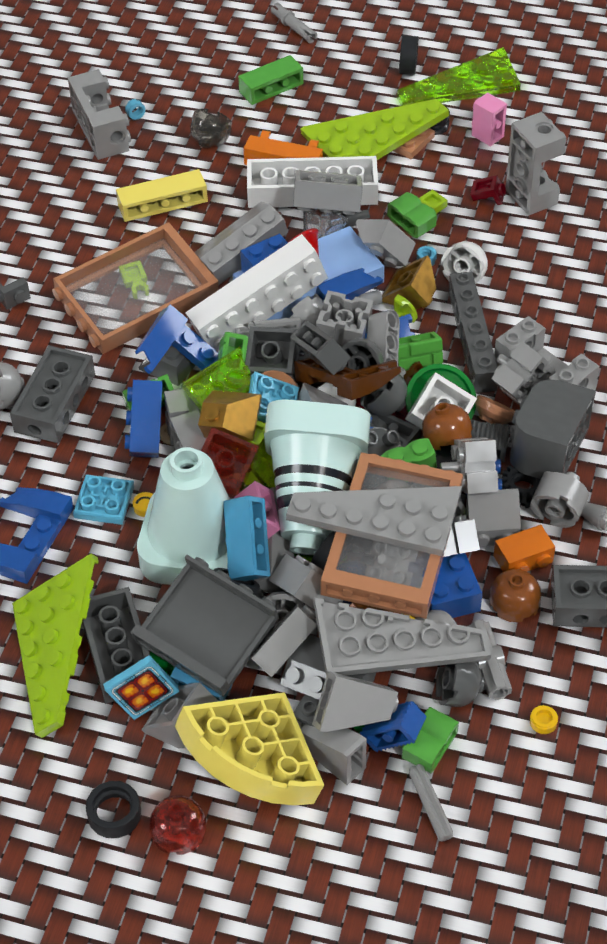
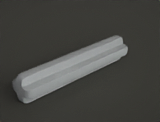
(431, 803)

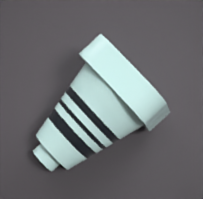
(312, 451)

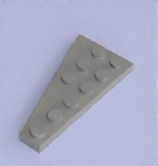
(399, 517)
(382, 640)

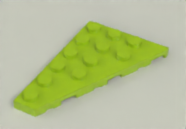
(376, 131)
(49, 640)

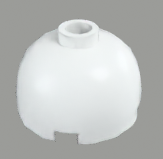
(465, 257)

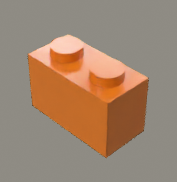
(525, 550)

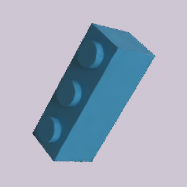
(246, 538)

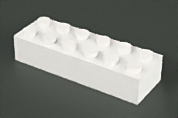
(274, 179)
(259, 291)

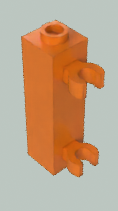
(267, 148)

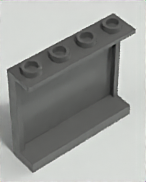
(207, 625)

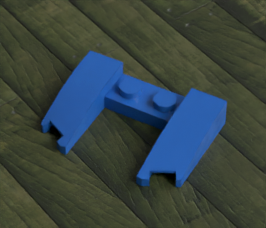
(353, 285)
(171, 330)
(51, 513)

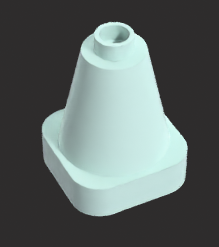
(183, 517)

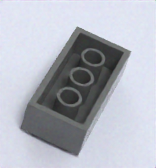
(109, 635)

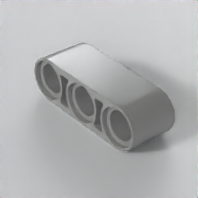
(384, 332)

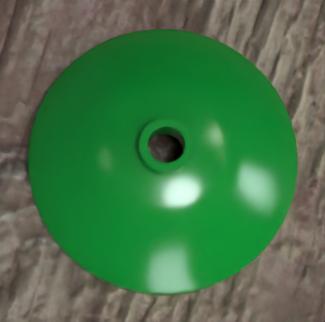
(449, 372)

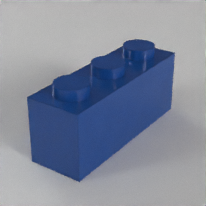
(144, 418)

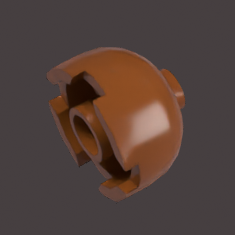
(445, 424)
(515, 595)

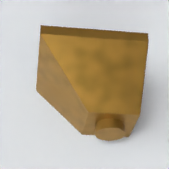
(412, 282)
(231, 413)

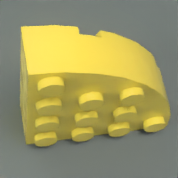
(253, 748)

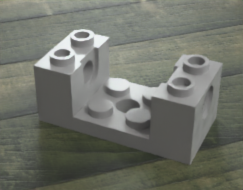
(102, 125)
(532, 143)
(581, 370)

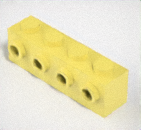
(162, 195)

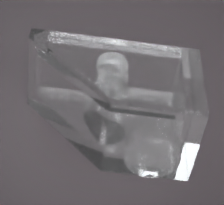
(324, 222)

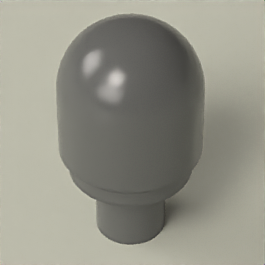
(353, 218)

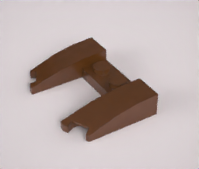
(349, 382)

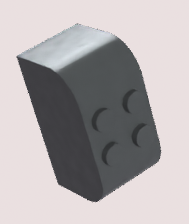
(550, 427)

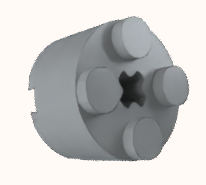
(559, 498)

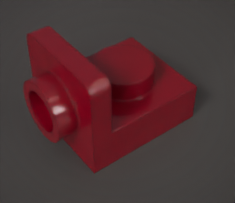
(487, 188)

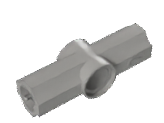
(493, 670)

